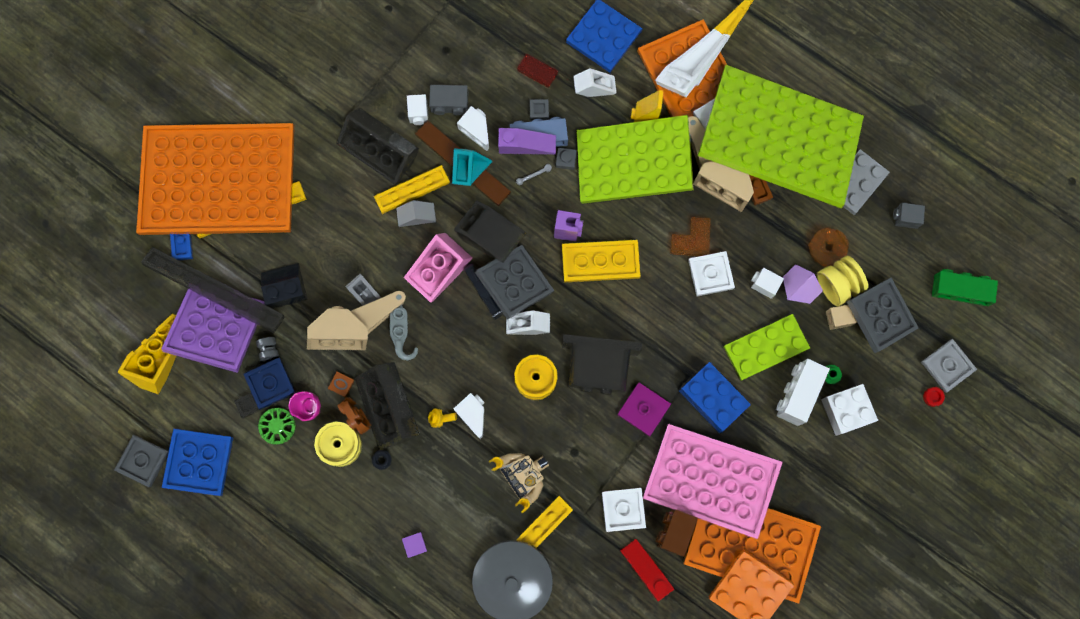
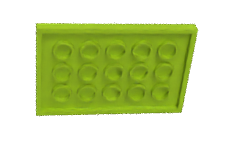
(635, 159)

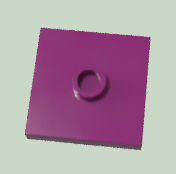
(644, 409)

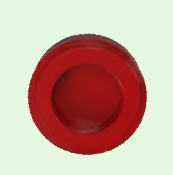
(933, 396)

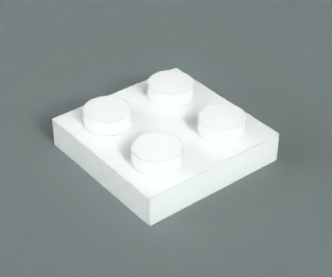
(711, 273)
(623, 509)

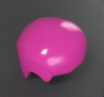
(304, 406)

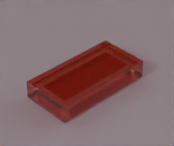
(537, 70)

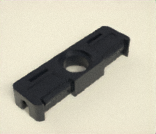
(483, 293)

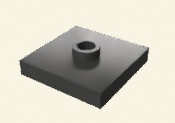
(141, 461)

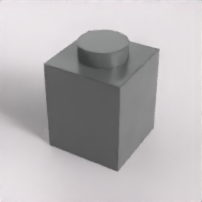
(909, 215)

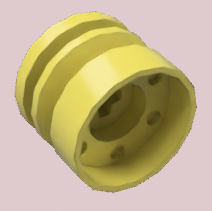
(842, 281)

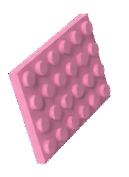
(713, 481)

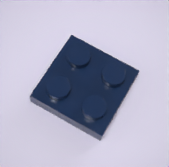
(269, 383)

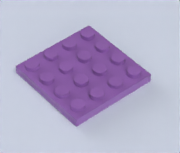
(209, 333)

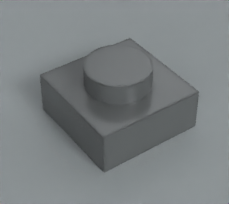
(539, 109)
(566, 158)

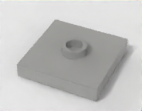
(949, 365)

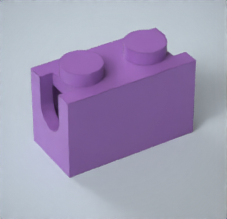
(568, 226)

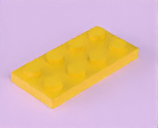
(601, 261)

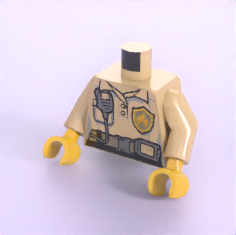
(522, 476)

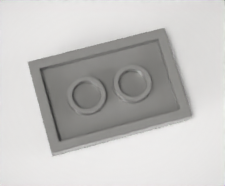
(864, 180)

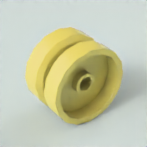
(333, 455)

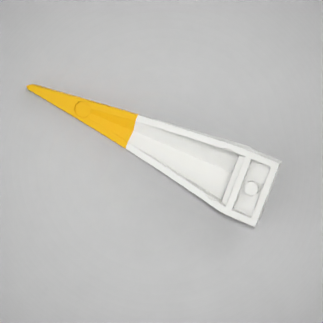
(692, 65)

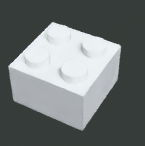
(849, 410)

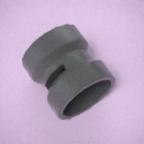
(267, 348)

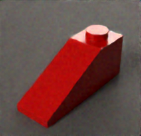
(647, 570)

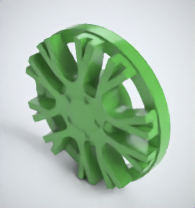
(276, 426)

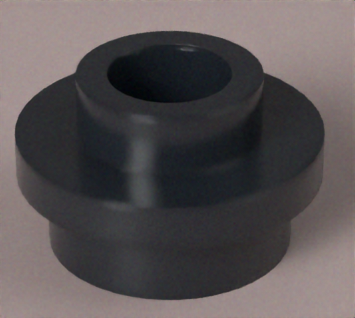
(375, 459)

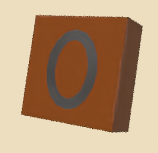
(341, 384)

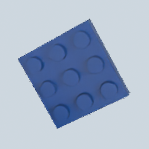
(603, 35)
(197, 462)

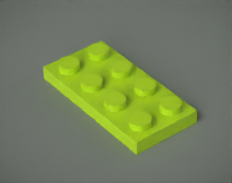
(766, 347)

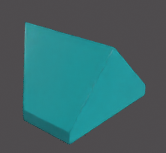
(468, 166)

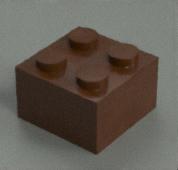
(676, 532)

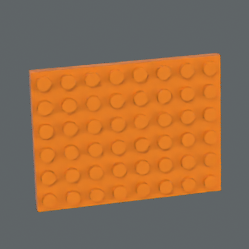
(216, 179)

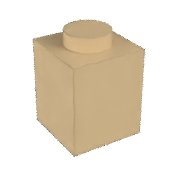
(840, 317)

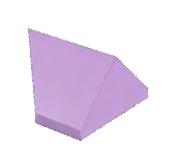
(801, 285)

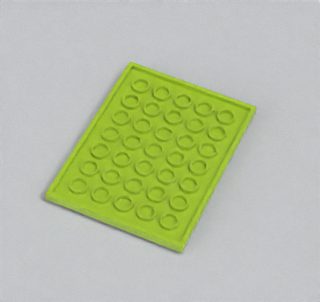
(782, 136)

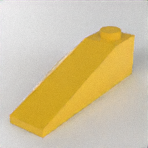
(148, 364)

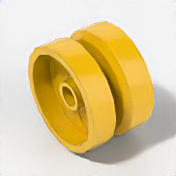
(533, 388)

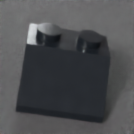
(283, 286)

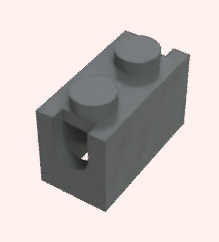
(449, 99)

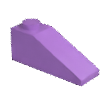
(525, 142)

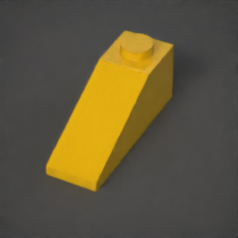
(648, 108)

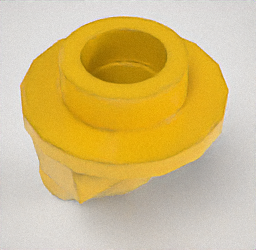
(436, 418)

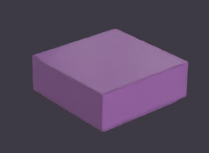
(414, 544)

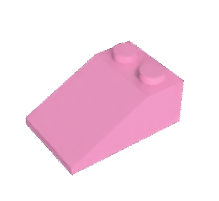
(437, 266)

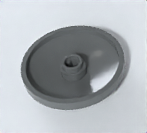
(512, 580)

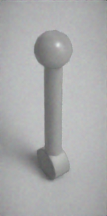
(547, 168)

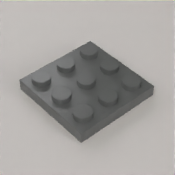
(515, 282)
(882, 315)

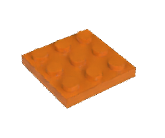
(751, 588)

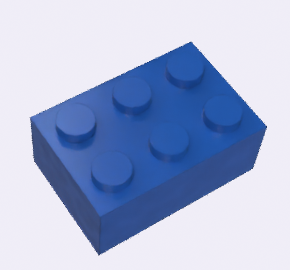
(714, 397)

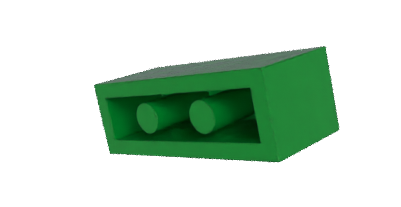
(965, 288)

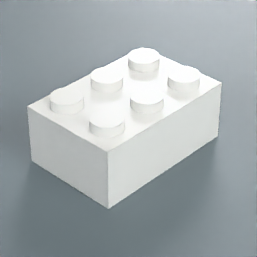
(802, 392)

